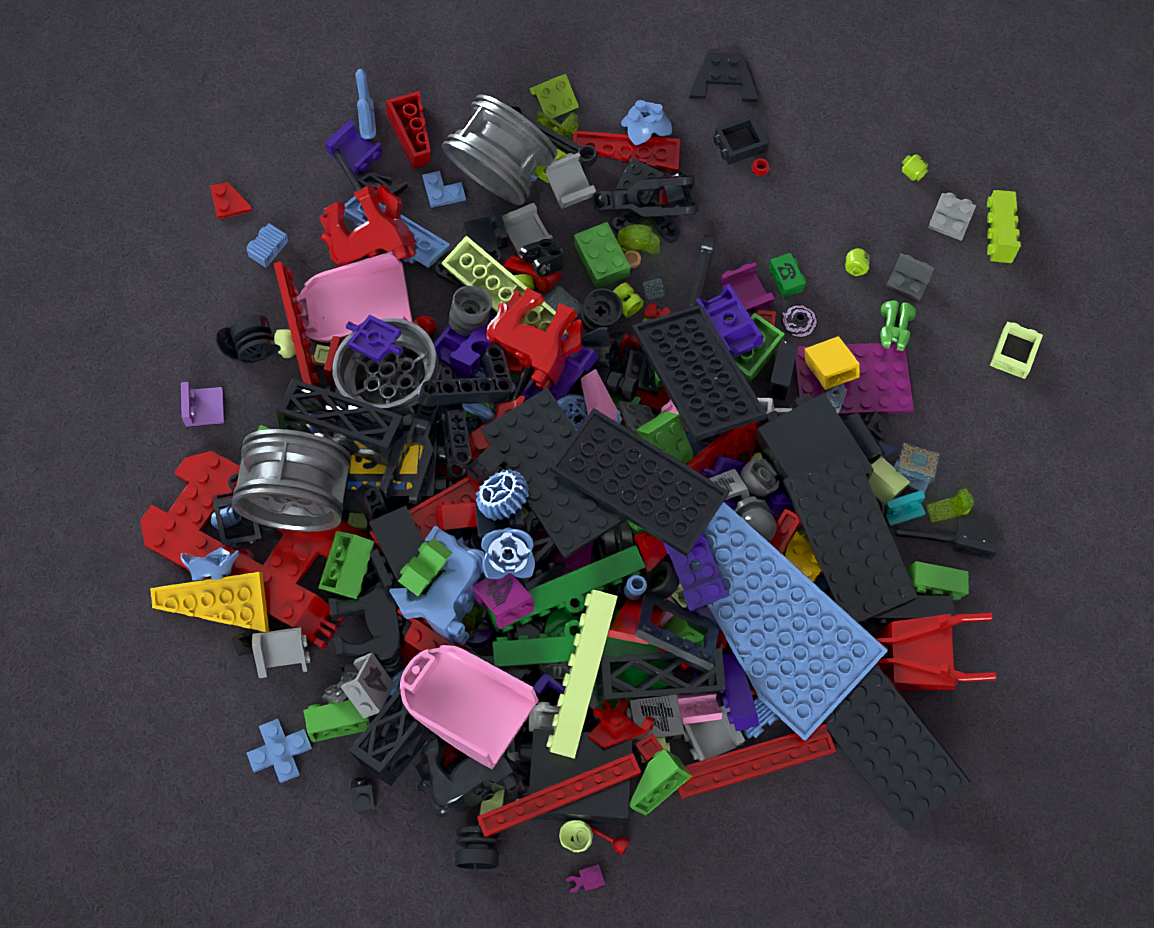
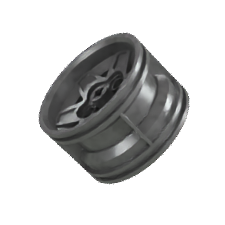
(500, 149)
(390, 374)
(291, 480)

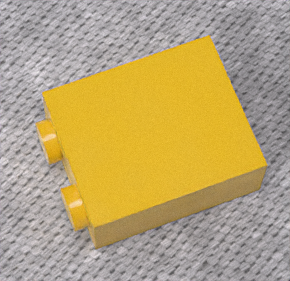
(832, 363)

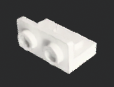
(542, 716)

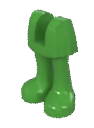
(896, 334)

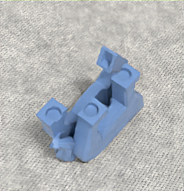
(451, 592)

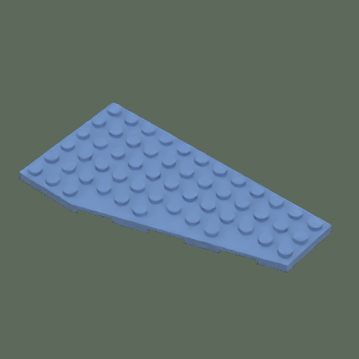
(784, 628)

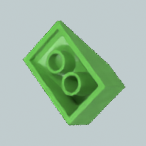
(660, 779)

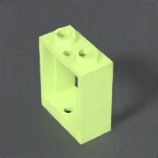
(1011, 365)

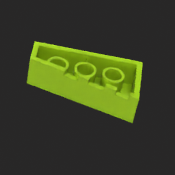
(1003, 226)

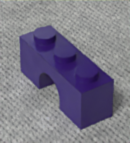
(466, 358)

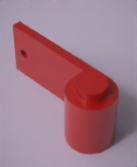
(543, 283)

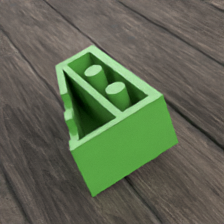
(938, 580)

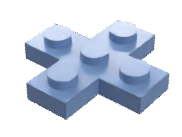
(279, 750)

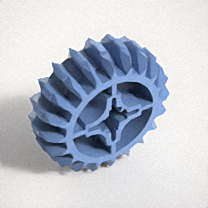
(502, 494)

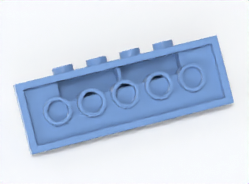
(428, 246)

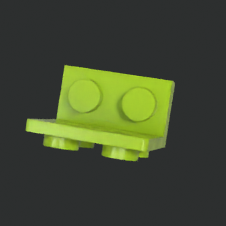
(555, 96)

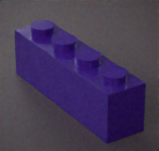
(738, 695)

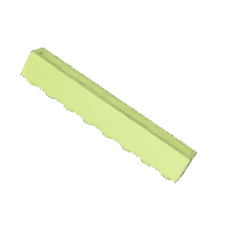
(582, 674)

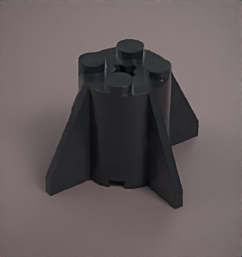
(607, 348)

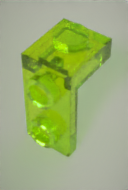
(568, 126)
(951, 507)

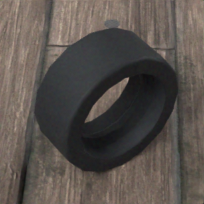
(669, 585)

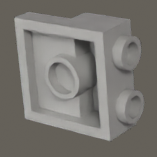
(952, 216)

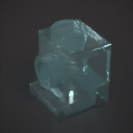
(836, 401)

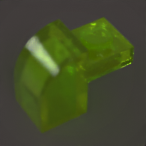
(638, 237)

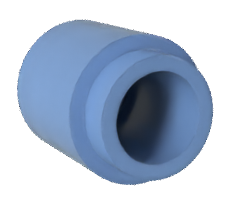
(229, 515)
(635, 587)

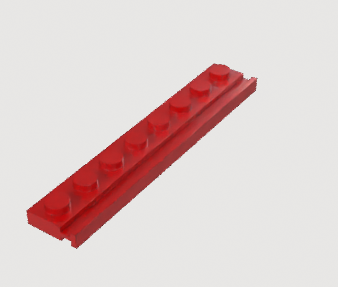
(297, 325)
(756, 761)

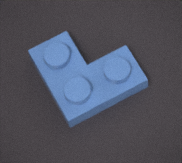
(440, 194)

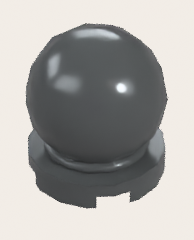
(758, 515)

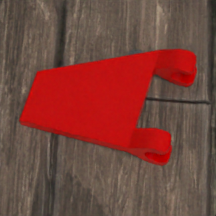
(605, 738)

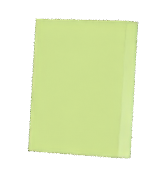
(885, 481)

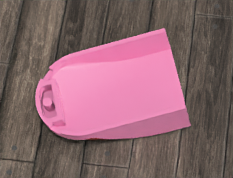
(351, 294)
(466, 701)

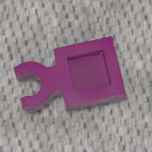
(589, 878)

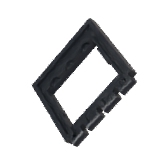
(665, 639)

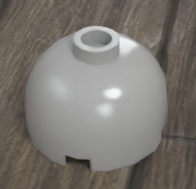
(759, 477)

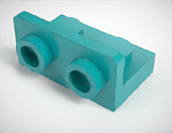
(904, 508)

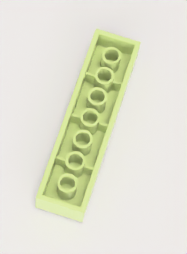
(477, 268)

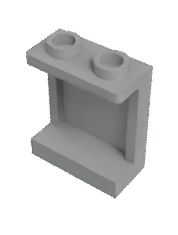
(524, 227)

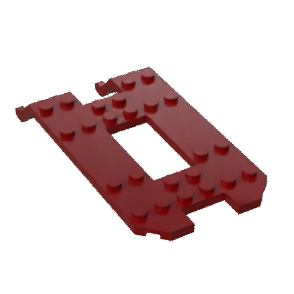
(182, 532)

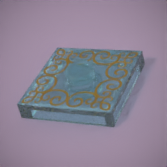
(918, 462)

